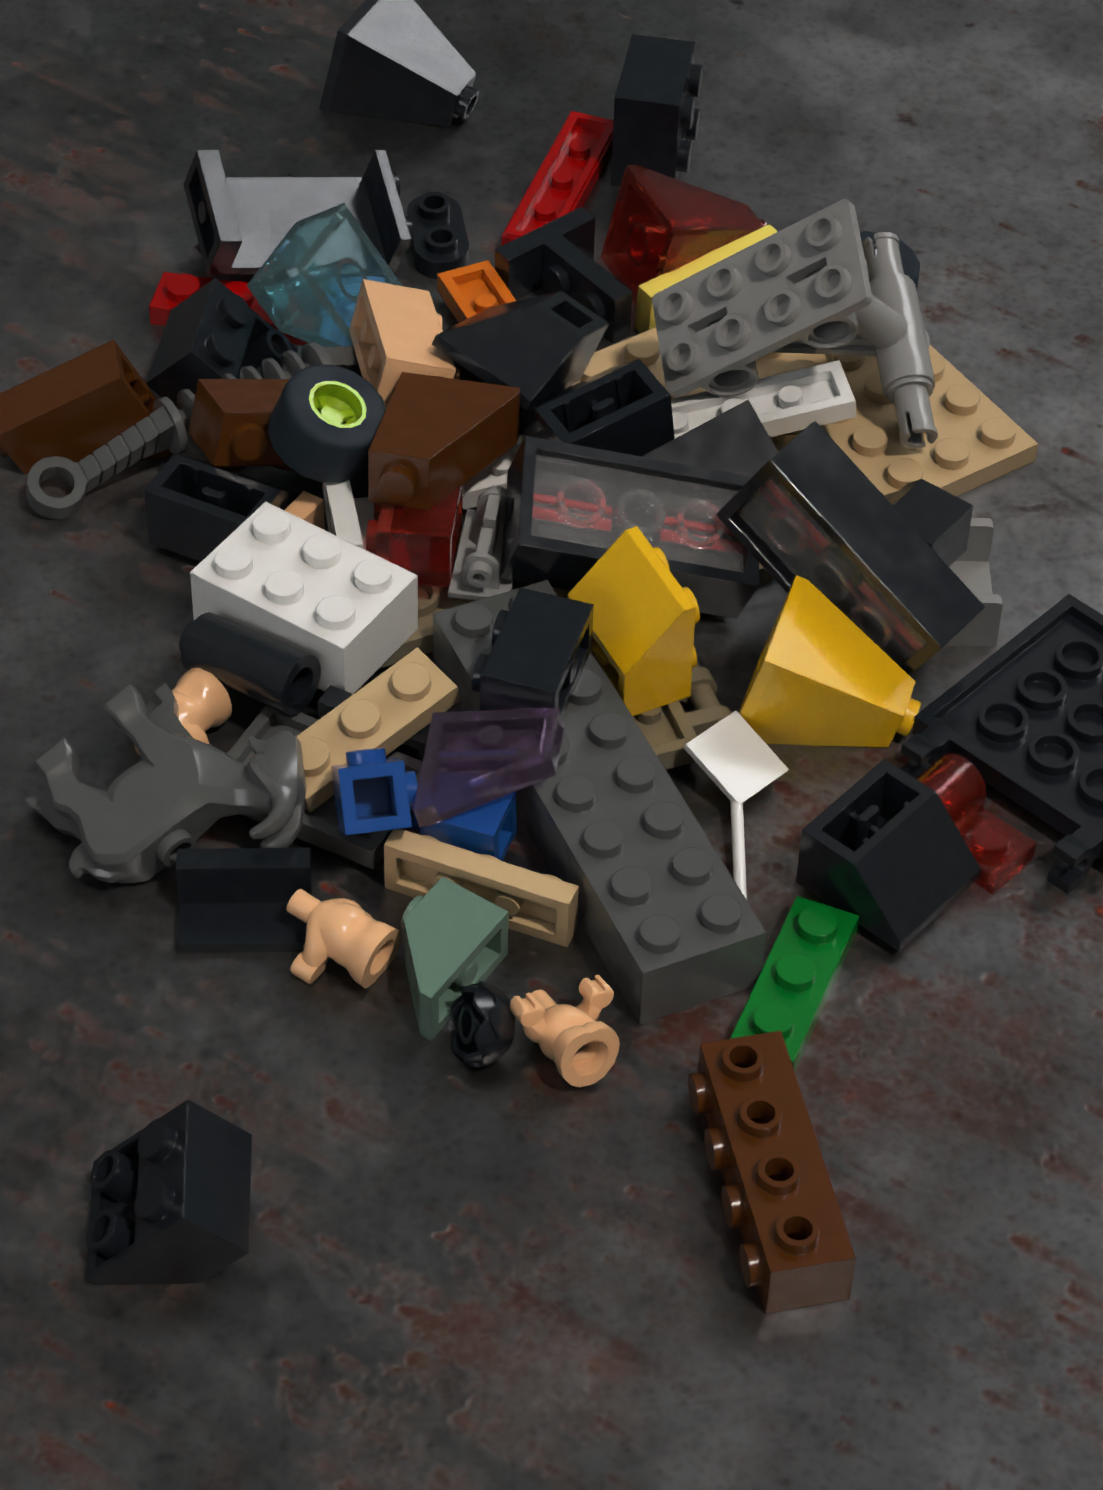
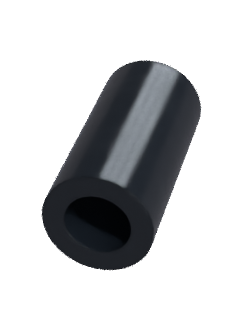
(251, 662)

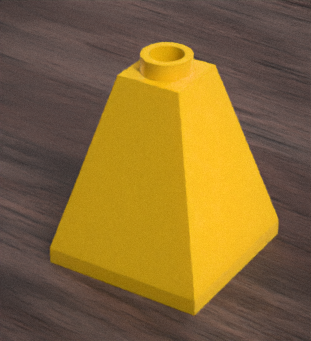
(825, 680)

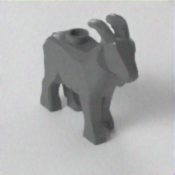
(168, 794)

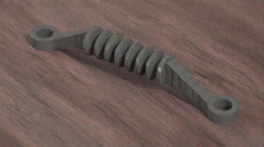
(160, 431)

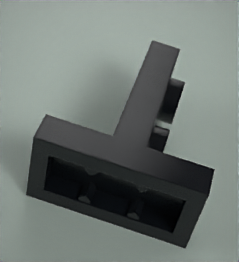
(562, 259)

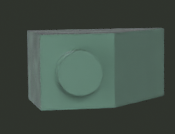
(448, 944)

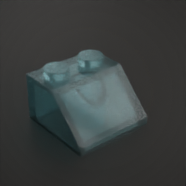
(317, 275)

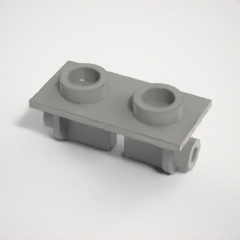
(480, 550)

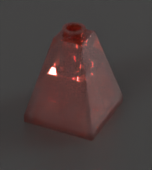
(667, 225)

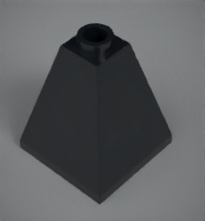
(397, 68)

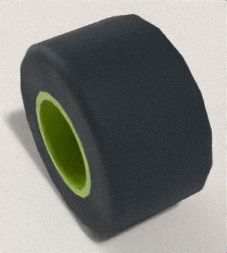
(326, 423)

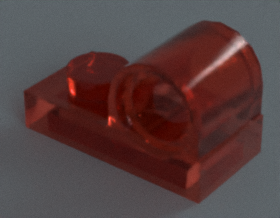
(994, 843)

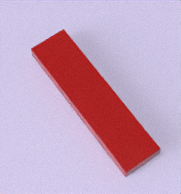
(565, 174)

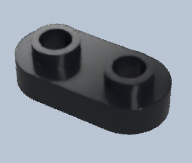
(438, 234)

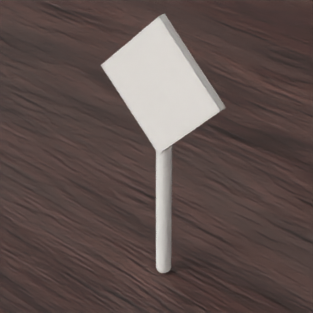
(740, 768)

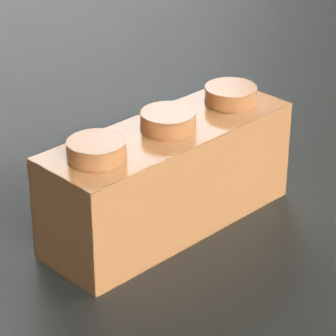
(395, 334)

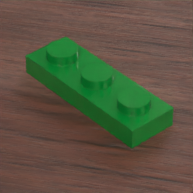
(799, 974)

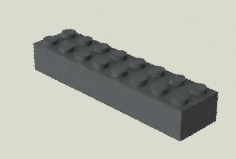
(622, 832)

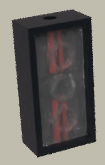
(577, 500)
(830, 524)

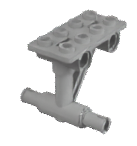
(805, 296)

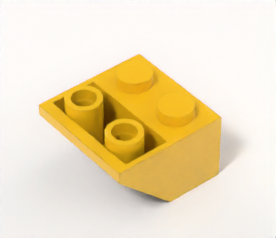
(641, 623)

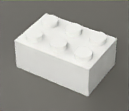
(310, 594)

